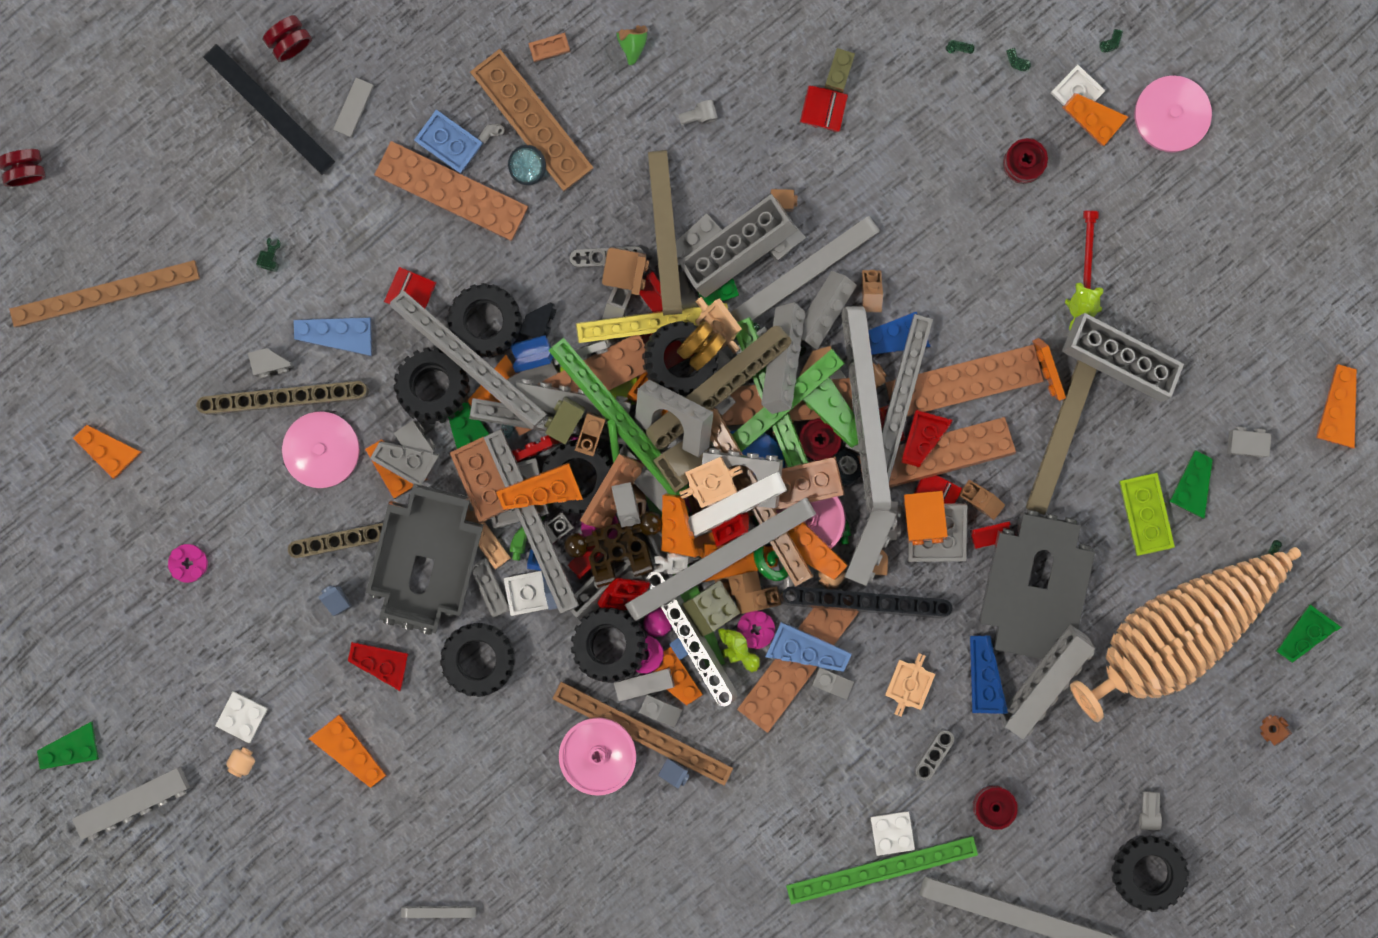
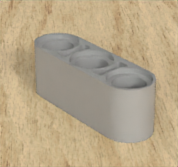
(925, 760)

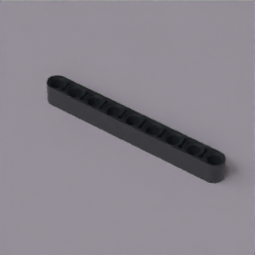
(268, 109)
(875, 600)

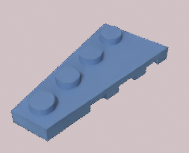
(342, 334)
(803, 648)

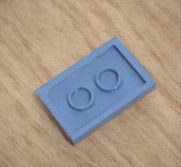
(448, 141)

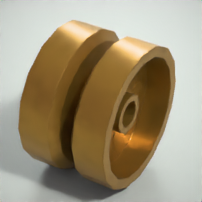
(699, 344)

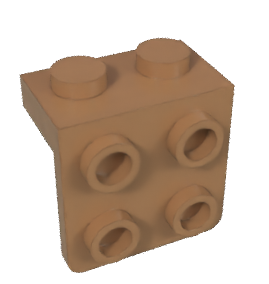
(625, 270)

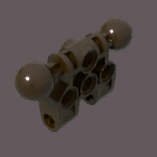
(604, 574)

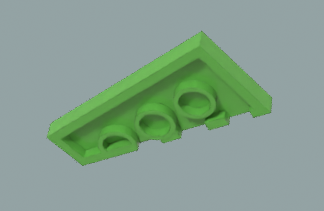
(834, 411)

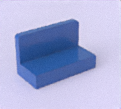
(531, 354)

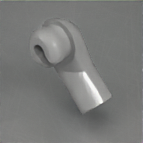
(491, 130)

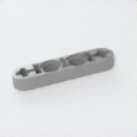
(603, 251)
(438, 911)

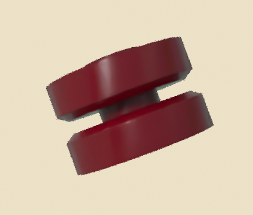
(287, 38)
(21, 167)
(1020, 171)
(814, 450)
(1000, 817)

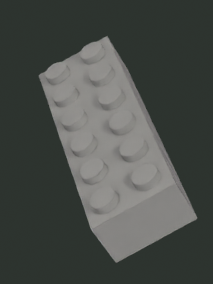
(738, 246)
(1123, 357)
(1047, 681)

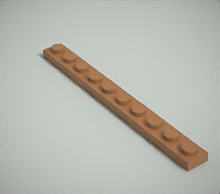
(104, 294)
(783, 545)
(644, 734)

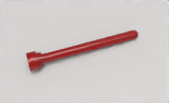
(1090, 218)

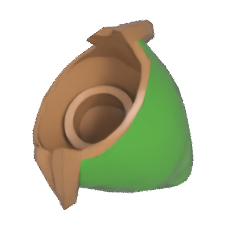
(632, 42)

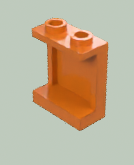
(925, 517)

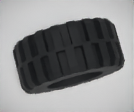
(485, 294)
(655, 363)
(431, 410)
(566, 453)
(585, 637)
(451, 659)
(1173, 885)

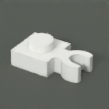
(672, 564)

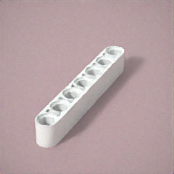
(736, 504)

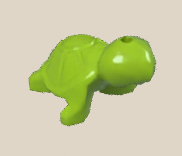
(1084, 301)
(738, 649)

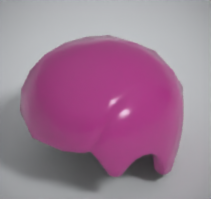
(656, 623)

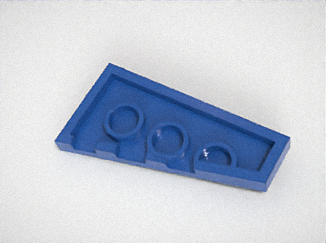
(891, 336)
(985, 678)

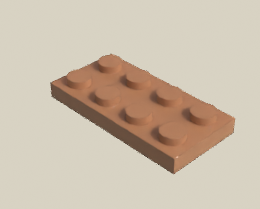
(479, 478)
(603, 507)

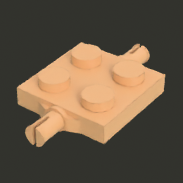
(721, 321)
(711, 482)
(910, 684)

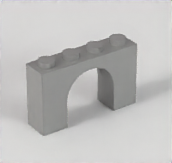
(694, 418)
(760, 466)

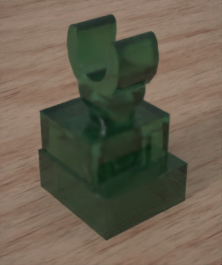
(267, 259)

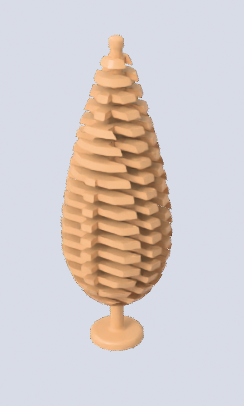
(1186, 630)

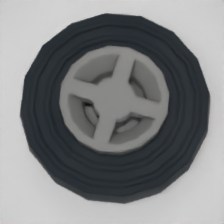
(850, 462)

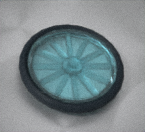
(527, 165)

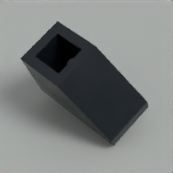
(537, 321)

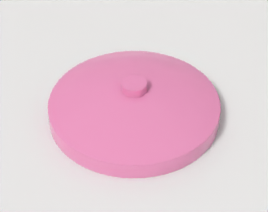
(1173, 114)
(320, 450)
(829, 520)
(597, 756)

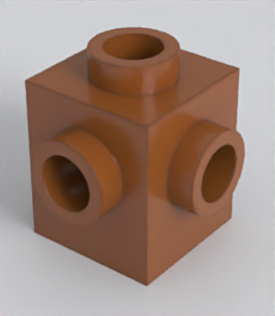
(1281, 733)

